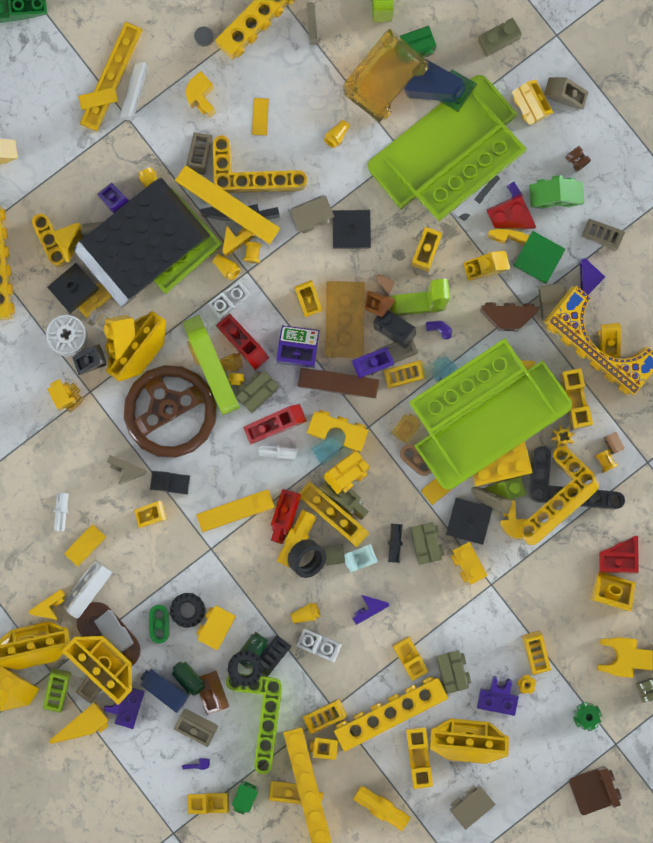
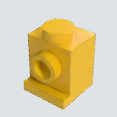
(61, 395)
(331, 751)

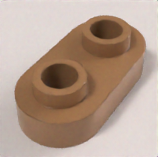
(415, 461)

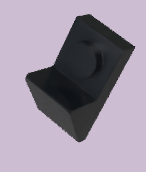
(89, 360)
(170, 482)

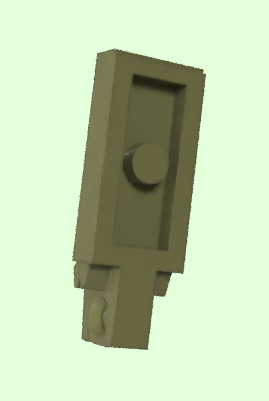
(348, 501)

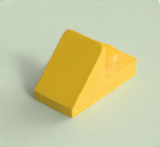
(233, 243)
(610, 339)
(44, 608)

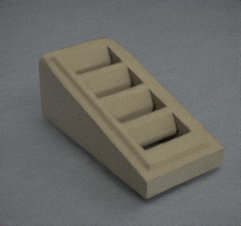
(197, 164)
(607, 243)

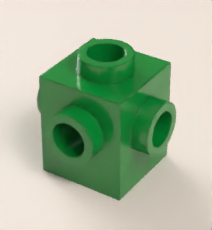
(581, 712)

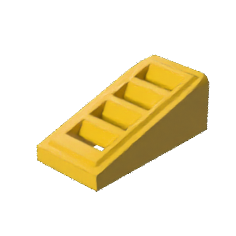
(422, 375)
(537, 635)
(339, 708)

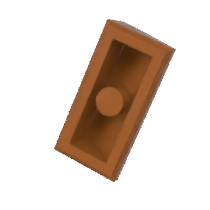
(378, 303)
(213, 693)

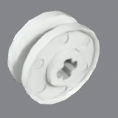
(57, 329)

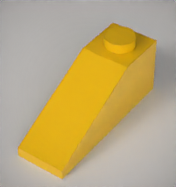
(87, 723)

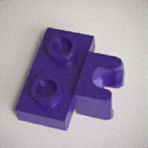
(498, 698)
(128, 709)

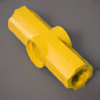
(296, 534)
(381, 808)

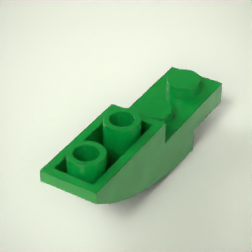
(21, 9)

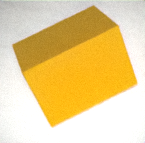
(613, 591)

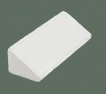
(133, 91)
(86, 589)

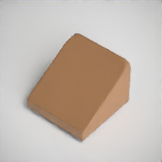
(385, 283)
(613, 443)

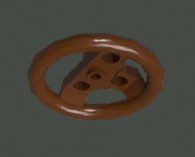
(151, 381)

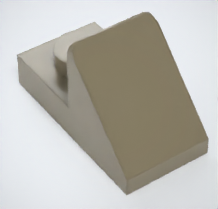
(130, 471)

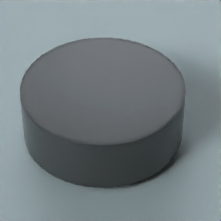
(203, 36)

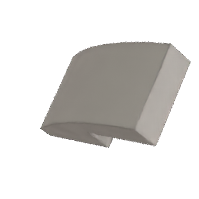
(113, 631)

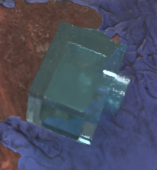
(442, 368)
(326, 450)

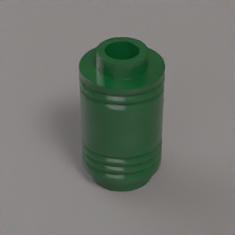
(256, 644)
(188, 678)

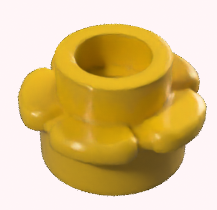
(236, 379)
(526, 679)

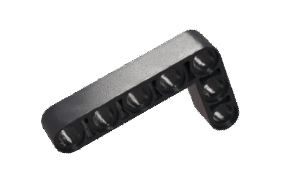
(548, 490)

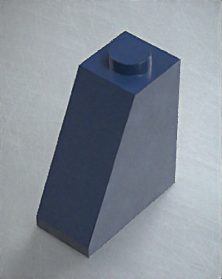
(435, 85)
(164, 689)

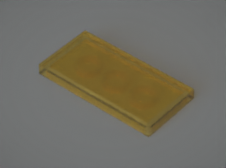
(344, 319)

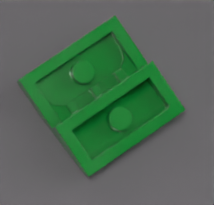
(539, 257)

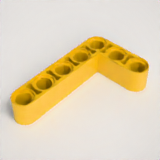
(251, 177)
(562, 498)

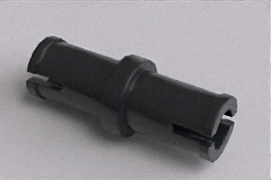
(395, 543)

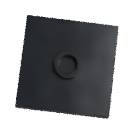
(351, 229)
(73, 288)
(469, 521)

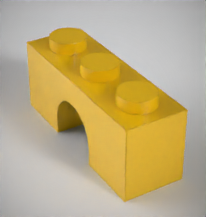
(580, 413)
(354, 434)
(419, 757)

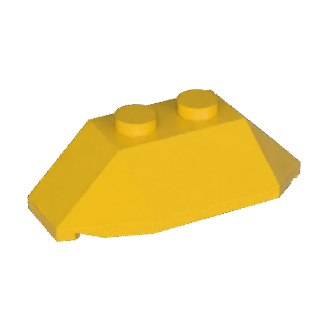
(144, 347)
(33, 645)
(102, 664)
(15, 690)
(469, 741)

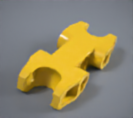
(626, 658)

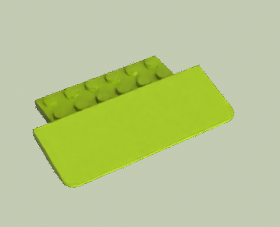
(450, 152)
(485, 412)

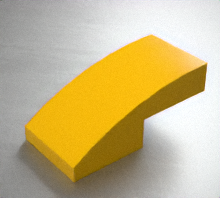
(501, 235)
(85, 545)
(410, 658)
(208, 803)

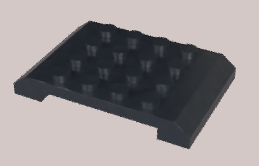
(140, 241)

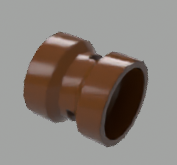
(577, 154)

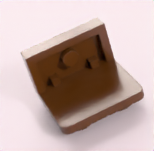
(595, 790)

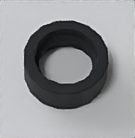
(299, 551)

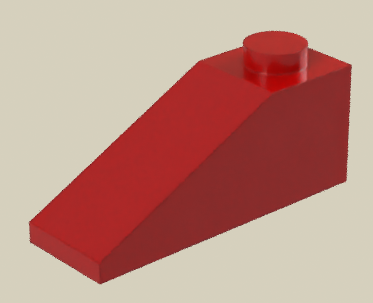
(242, 341)
(275, 423)

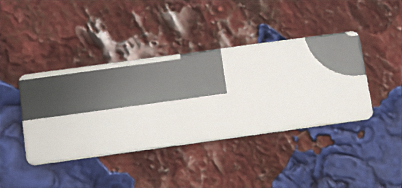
(467, 207)

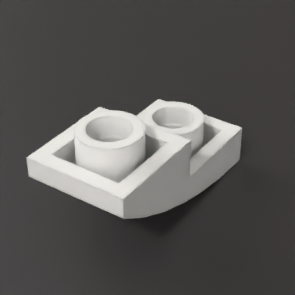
(229, 299)
(319, 645)

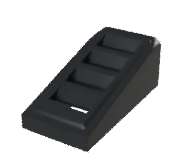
(283, 643)

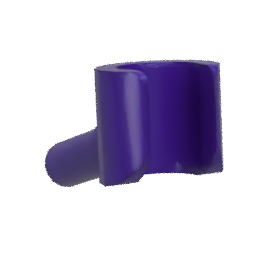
(203, 764)

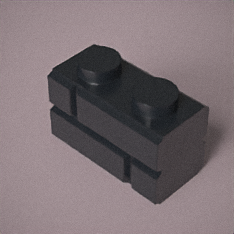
(395, 328)

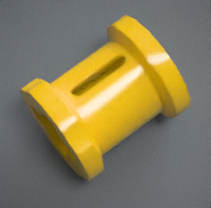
(252, 252)
(606, 460)

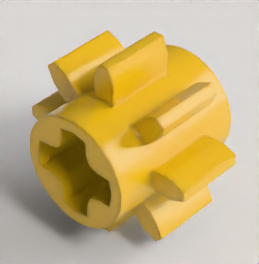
(557, 438)

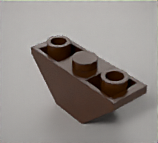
(508, 316)

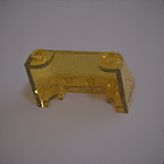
(383, 75)

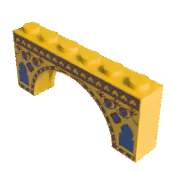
(568, 323)

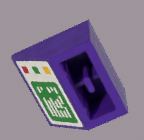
(297, 346)

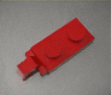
(284, 515)

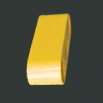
(42, 234)

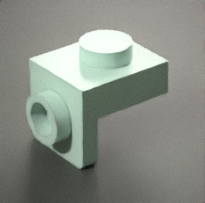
(360, 558)

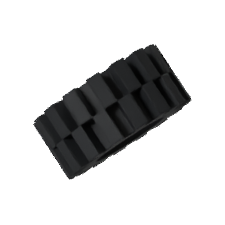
(187, 598)
(233, 668)

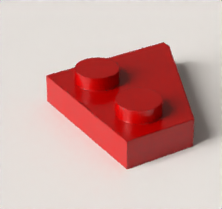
(511, 214)
(620, 558)

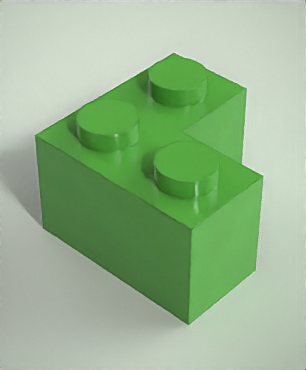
(556, 192)

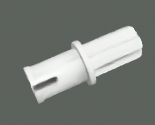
(277, 452)
(61, 511)

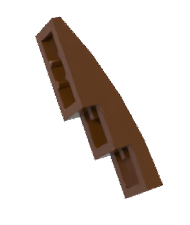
(338, 383)

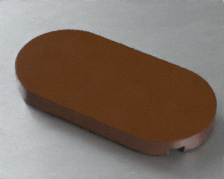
(87, 627)

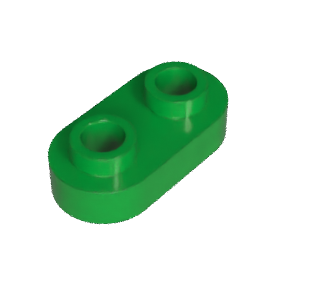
(158, 624)

